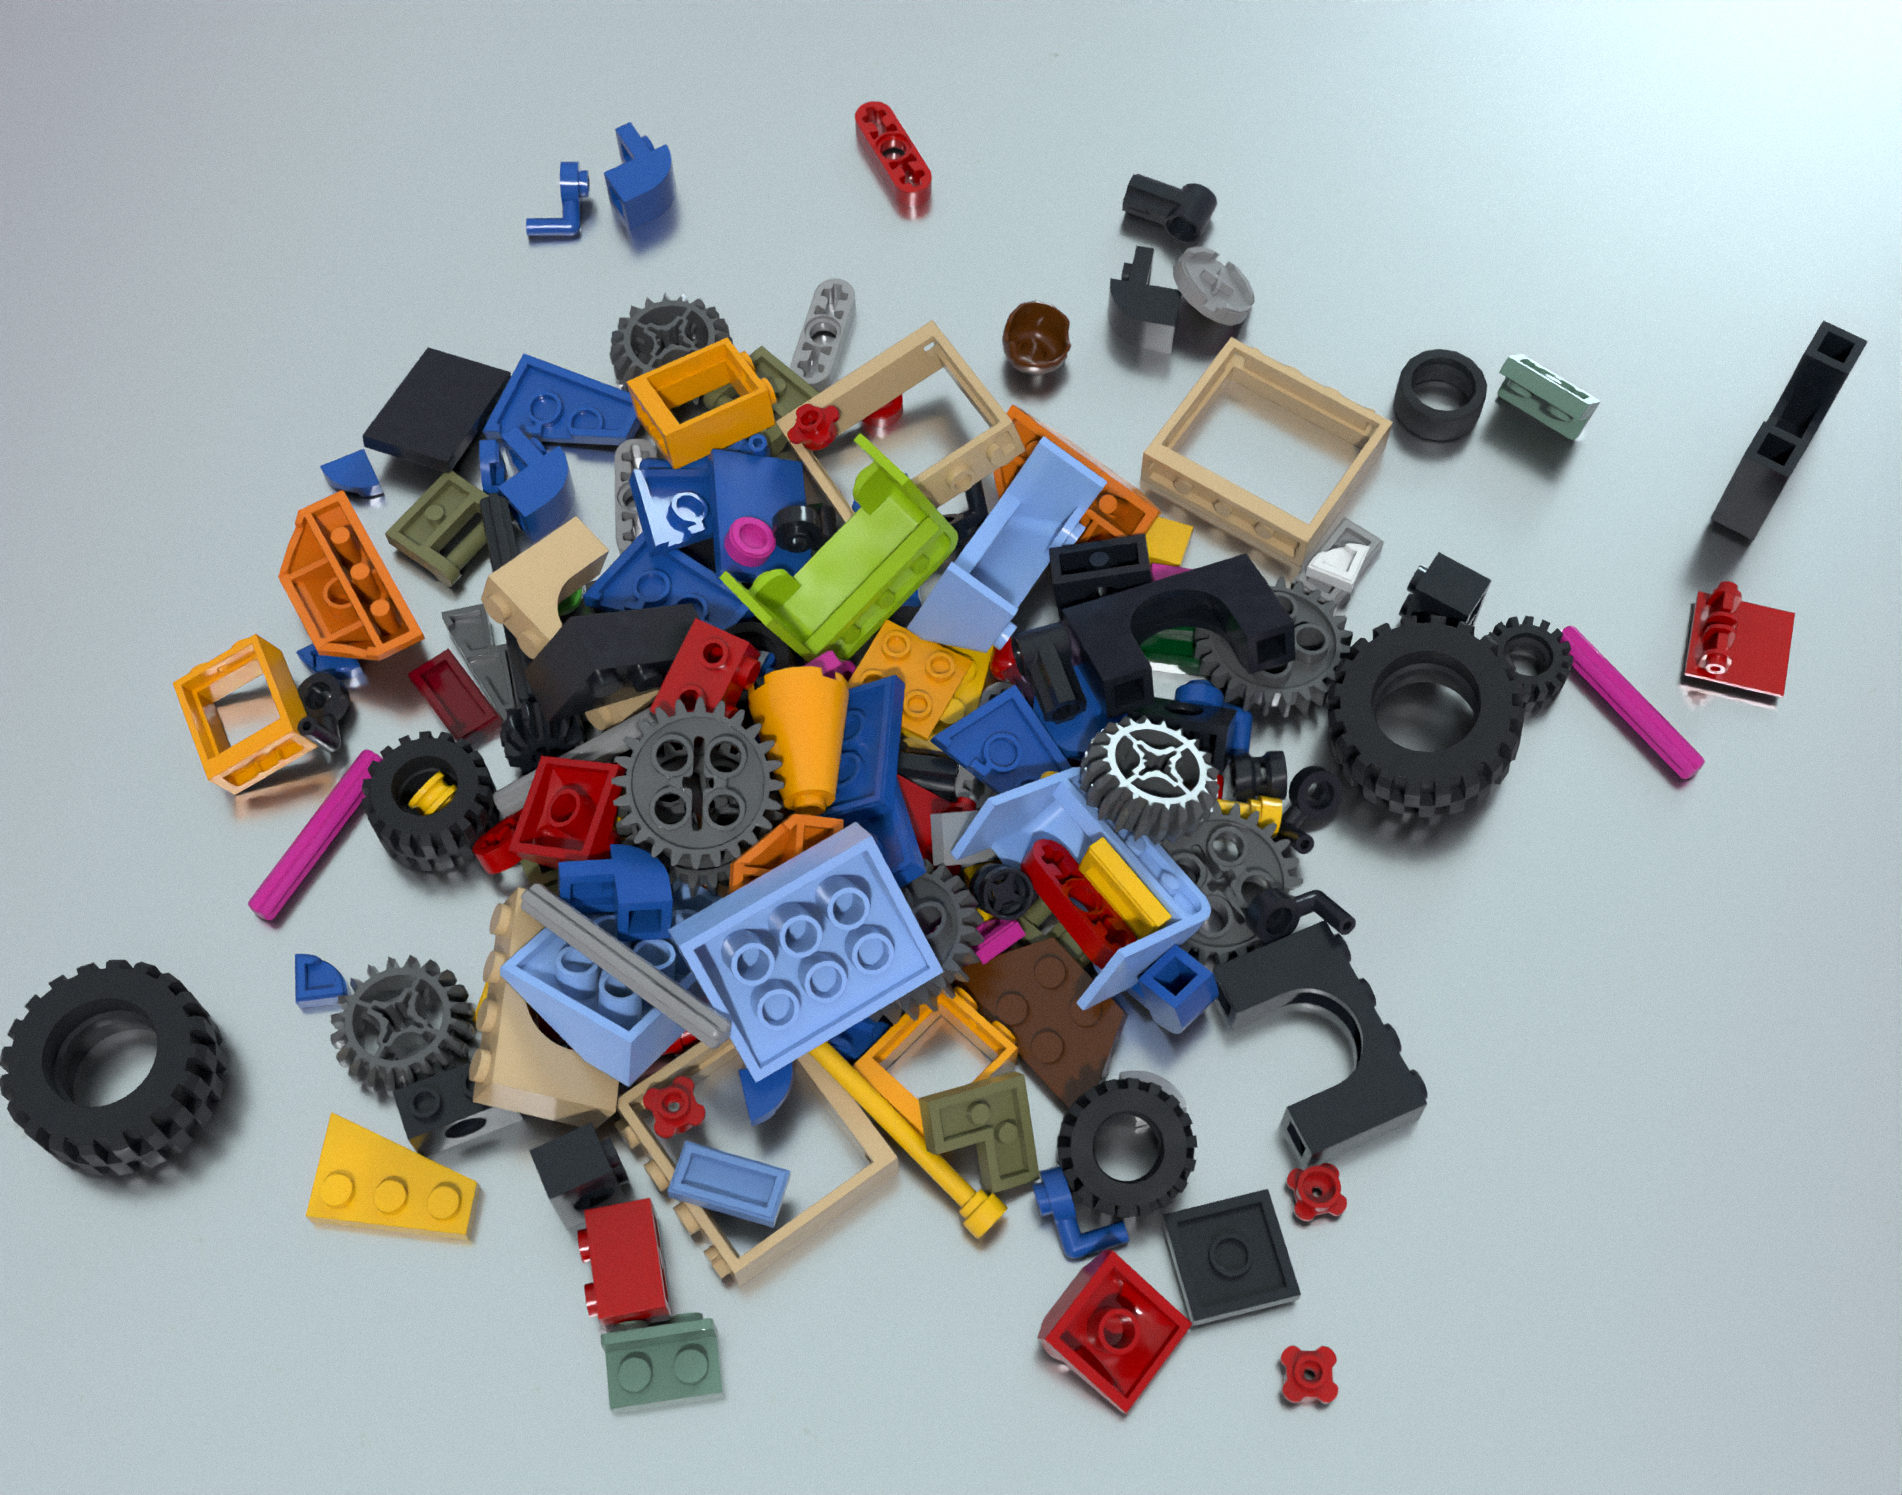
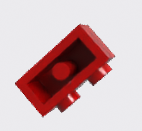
(710, 667)
(625, 1264)

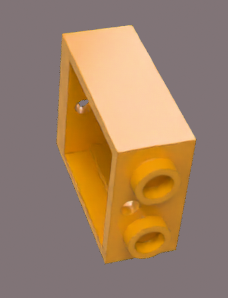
(690, 378)
(265, 750)
(961, 1012)

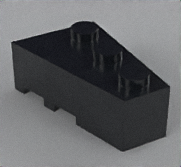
(607, 658)

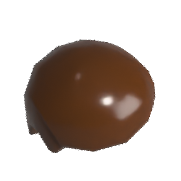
(1036, 338)

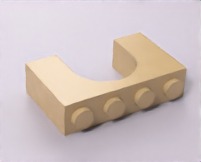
(532, 586)
(516, 1061)

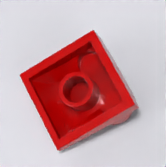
(568, 812)
(1112, 1329)

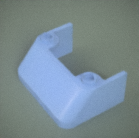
(1009, 552)
(1058, 812)

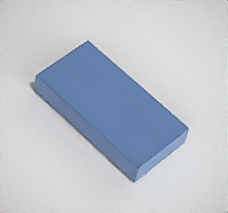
(729, 1184)

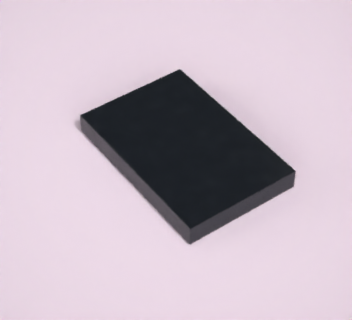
(437, 410)

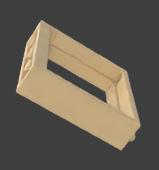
(889, 377)
(1229, 502)
(846, 1113)

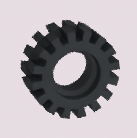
(1545, 648)

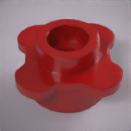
(814, 426)
(674, 1122)
(1322, 1177)
(1300, 1388)

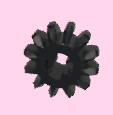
(529, 736)

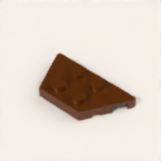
(1036, 999)

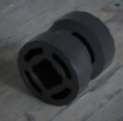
(1258, 775)
(1011, 896)

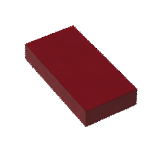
(454, 698)

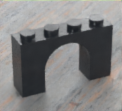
(1788, 430)
(1218, 597)
(1315, 973)

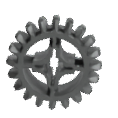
(663, 333)
(1149, 780)
(368, 1004)

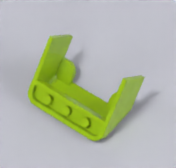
(859, 571)

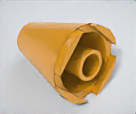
(807, 724)

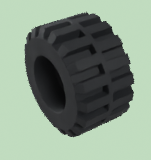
(442, 834)
(1174, 1140)

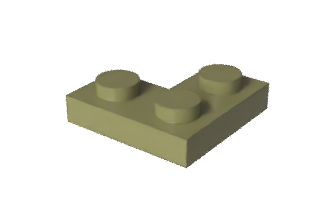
(993, 1117)

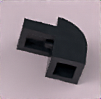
(1143, 312)

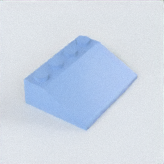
(807, 950)
(592, 1008)

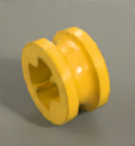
(432, 795)

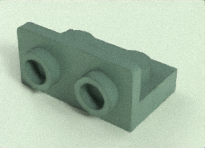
(1546, 396)
(662, 1363)

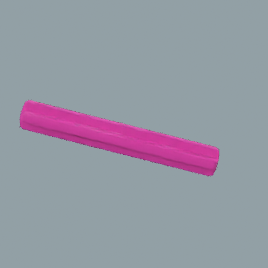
(1632, 705)
(313, 839)

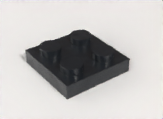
(1230, 1257)

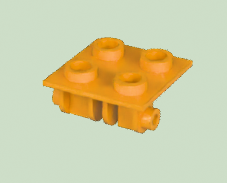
(925, 667)

